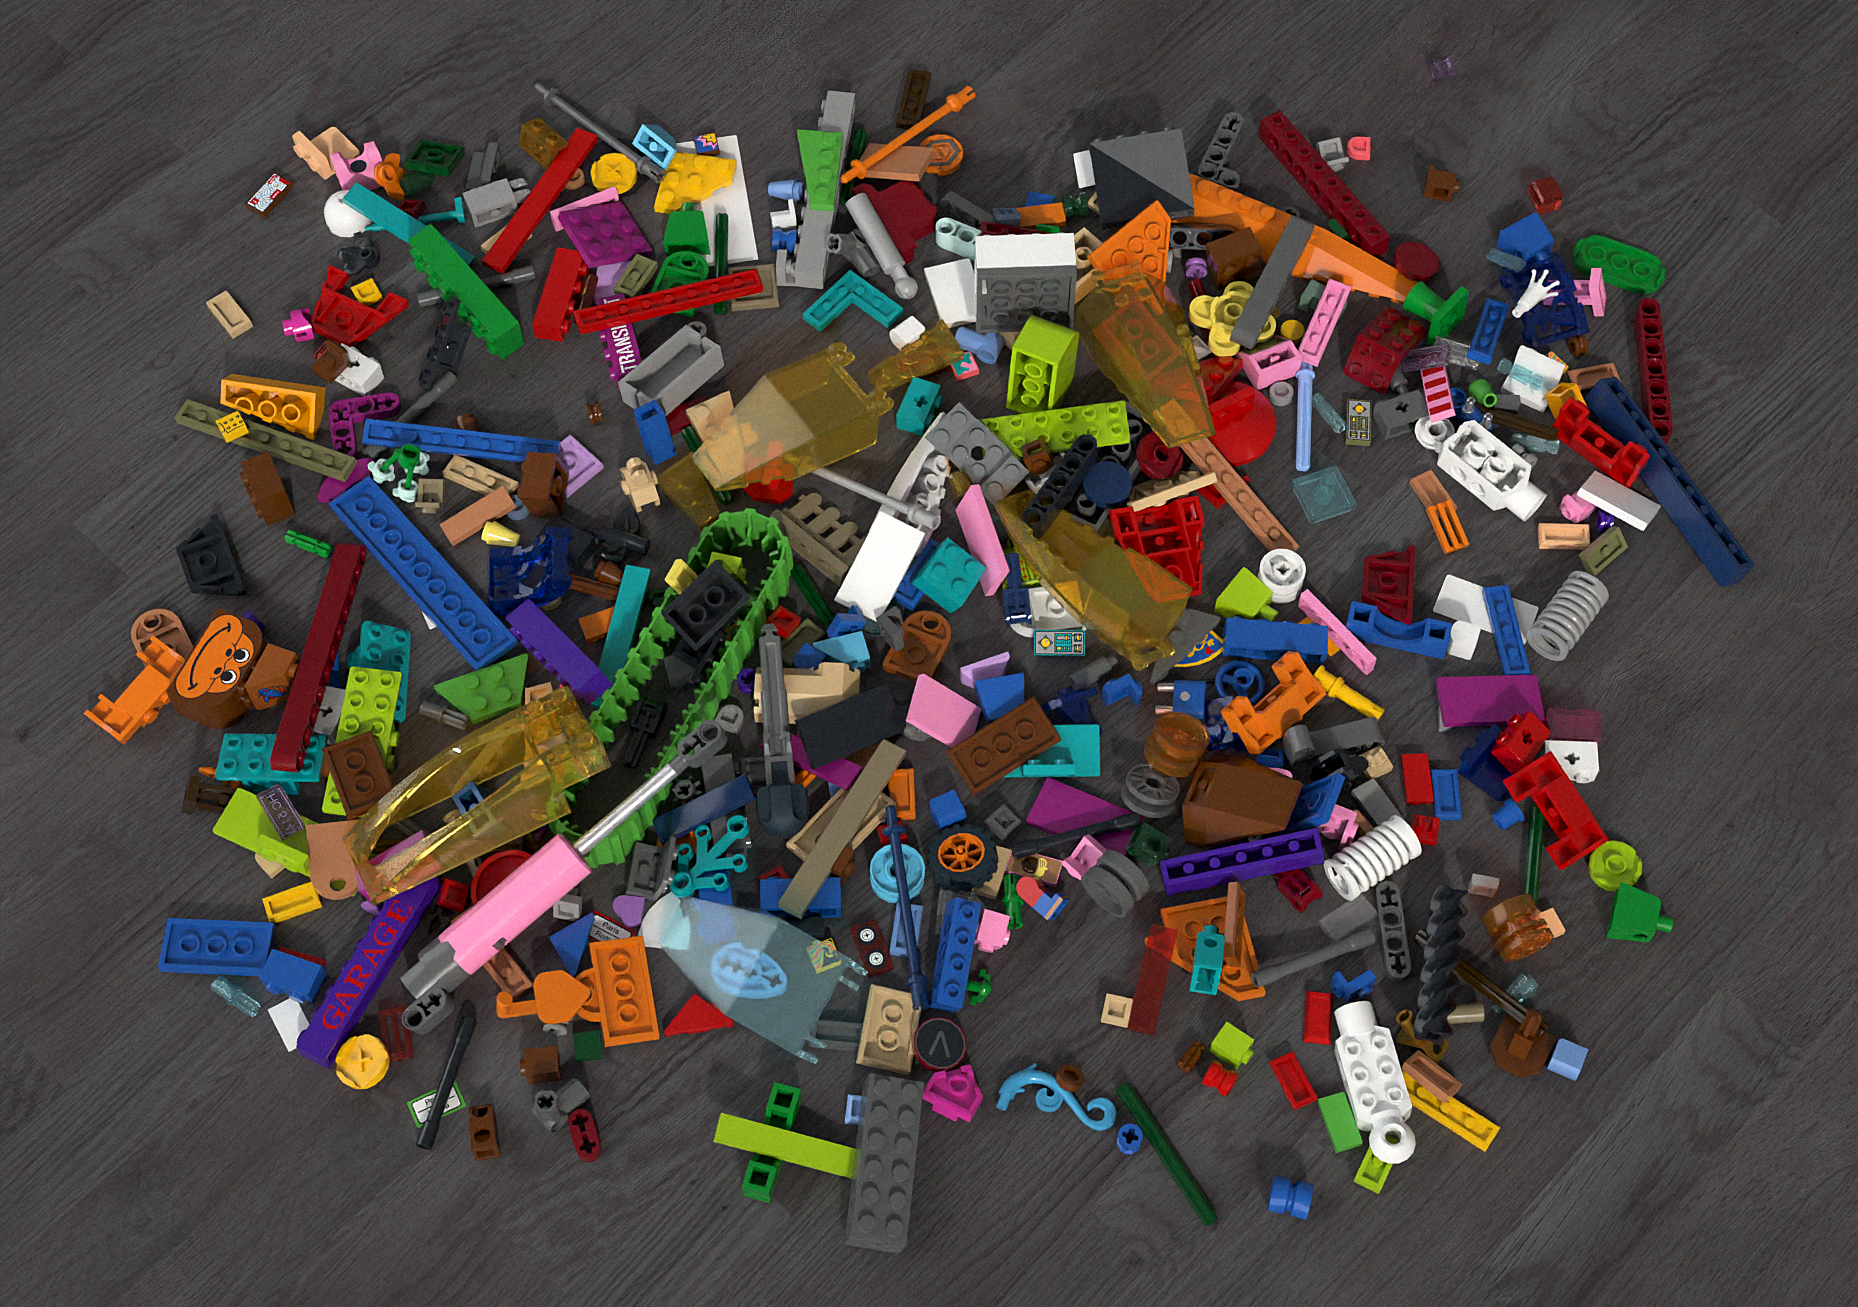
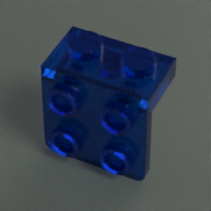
(1483, 767)

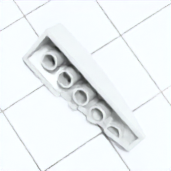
(920, 482)

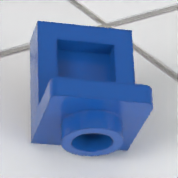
(1119, 688)
(1349, 991)

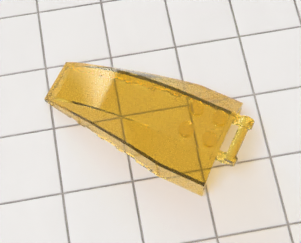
(1147, 350)
(1101, 585)

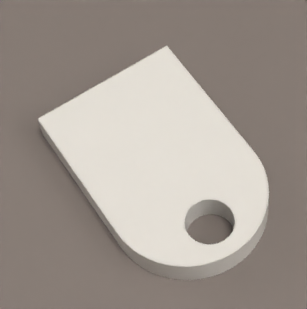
(1046, 615)

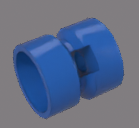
(1290, 1197)

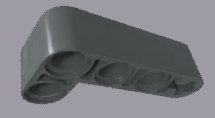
(1220, 152)
(1353, 737)

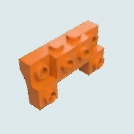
(143, 697)
(1278, 709)

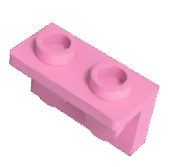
(1340, 826)

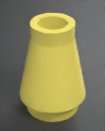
(499, 535)

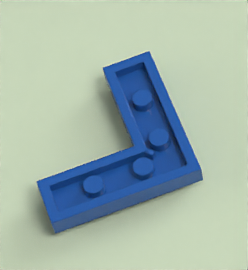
(907, 593)

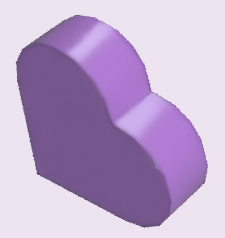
(629, 909)

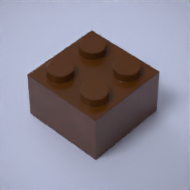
(1233, 258)
(543, 484)
(266, 489)

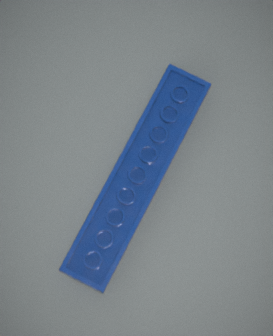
(423, 574)

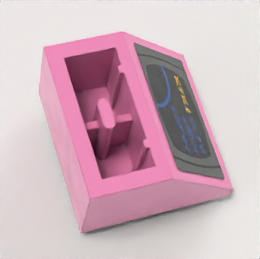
(1270, 361)

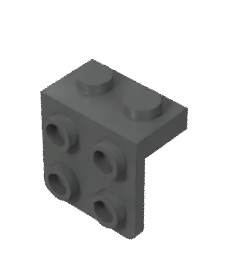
(651, 869)

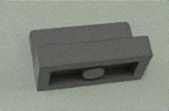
(484, 167)

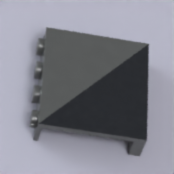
(1137, 172)

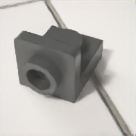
(890, 628)

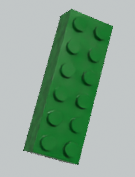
(478, 304)

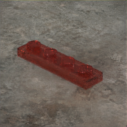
(1152, 980)

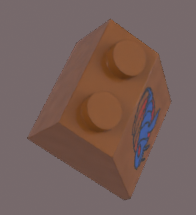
(272, 677)

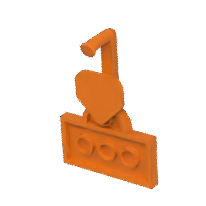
(617, 988)

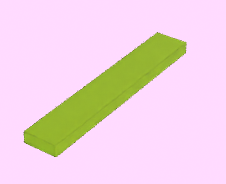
(785, 1145)

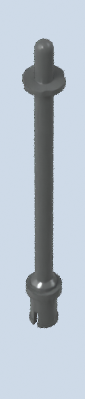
(643, 164)

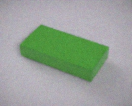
(1339, 1122)

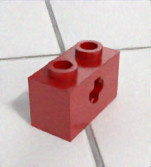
(1520, 741)

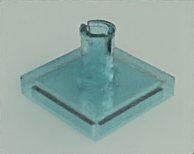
(1323, 494)

